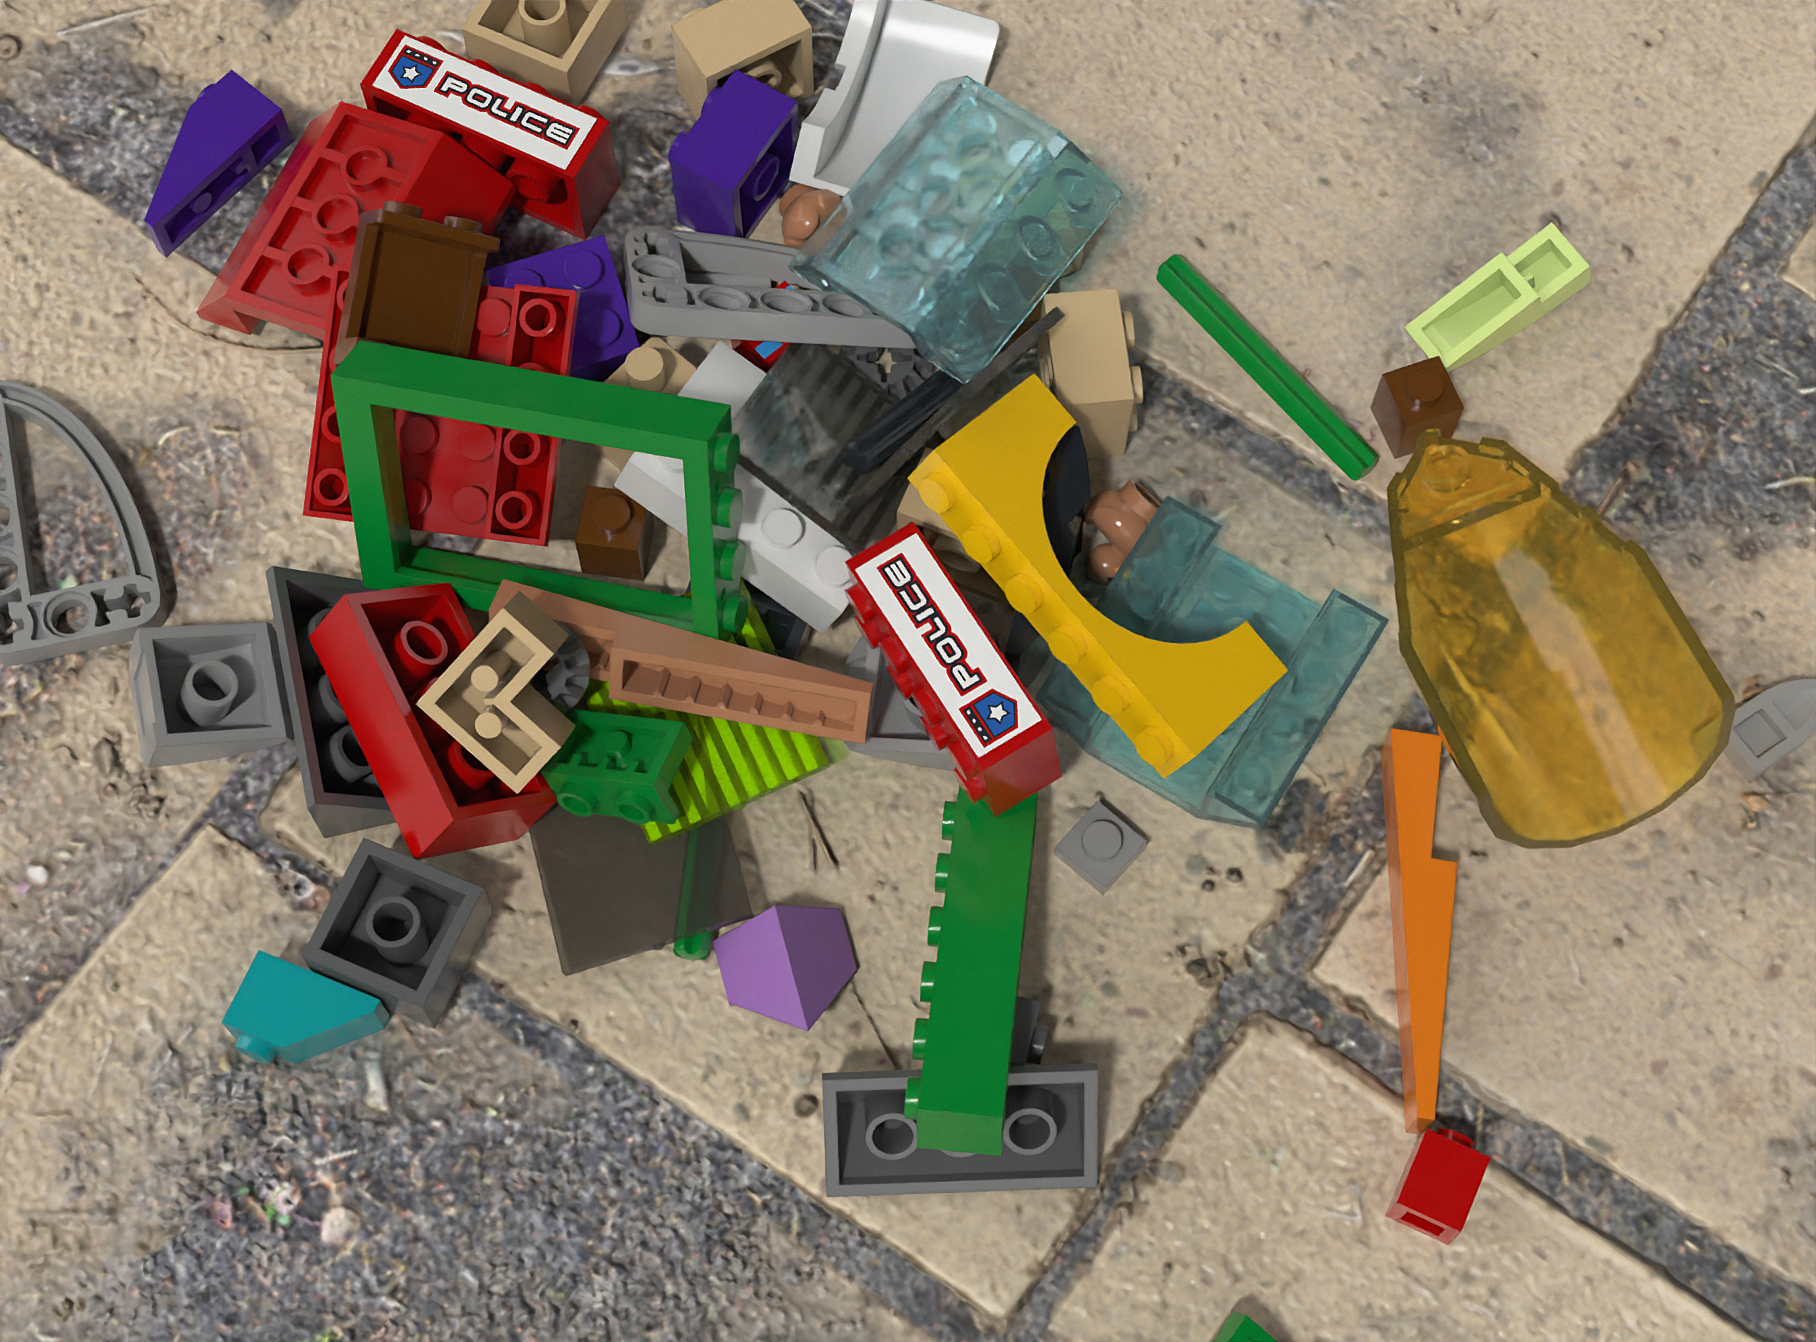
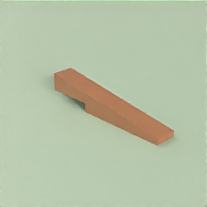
(702, 674)

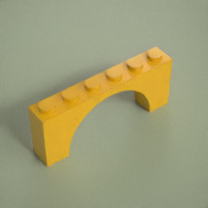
(1157, 692)

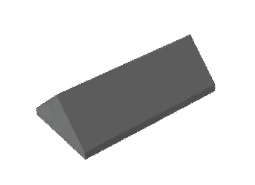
(333, 768)
(1045, 1143)

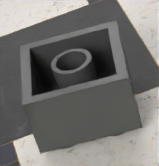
(399, 932)

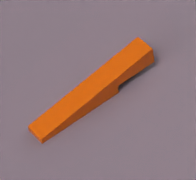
(1420, 914)

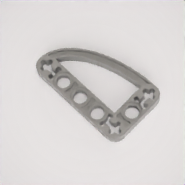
(669, 306)
(38, 613)

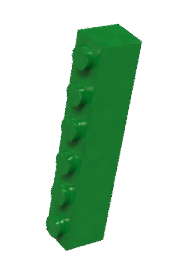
(974, 978)

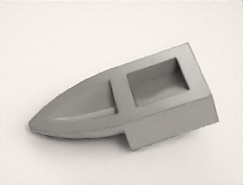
(1772, 727)

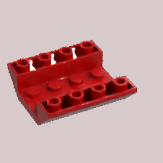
(312, 212)
(456, 471)

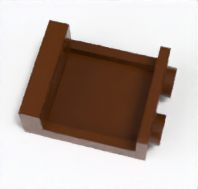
(413, 282)

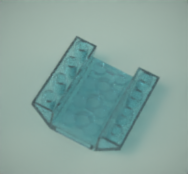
(961, 224)
(1191, 591)

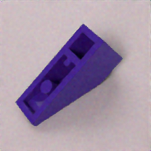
(218, 151)

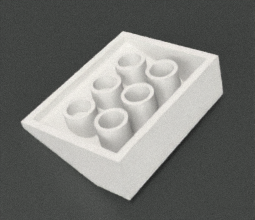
(784, 549)

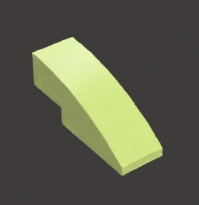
(1501, 299)

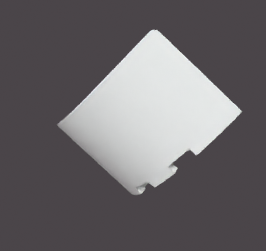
(890, 65)

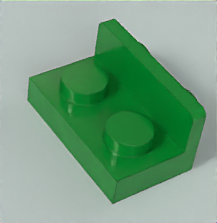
(618, 766)

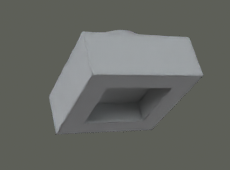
(1100, 847)

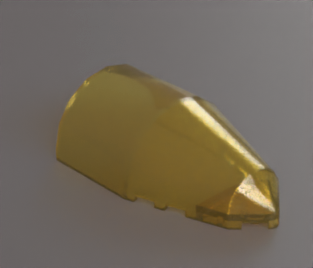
(1545, 649)

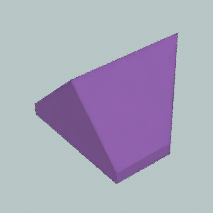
(786, 963)

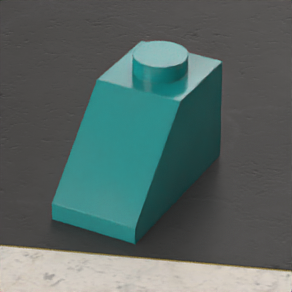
(297, 1012)

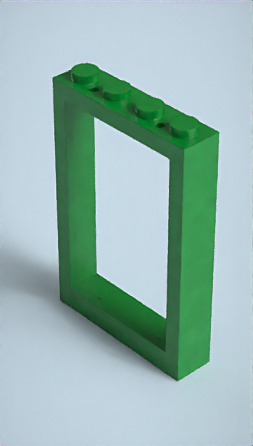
(684, 428)

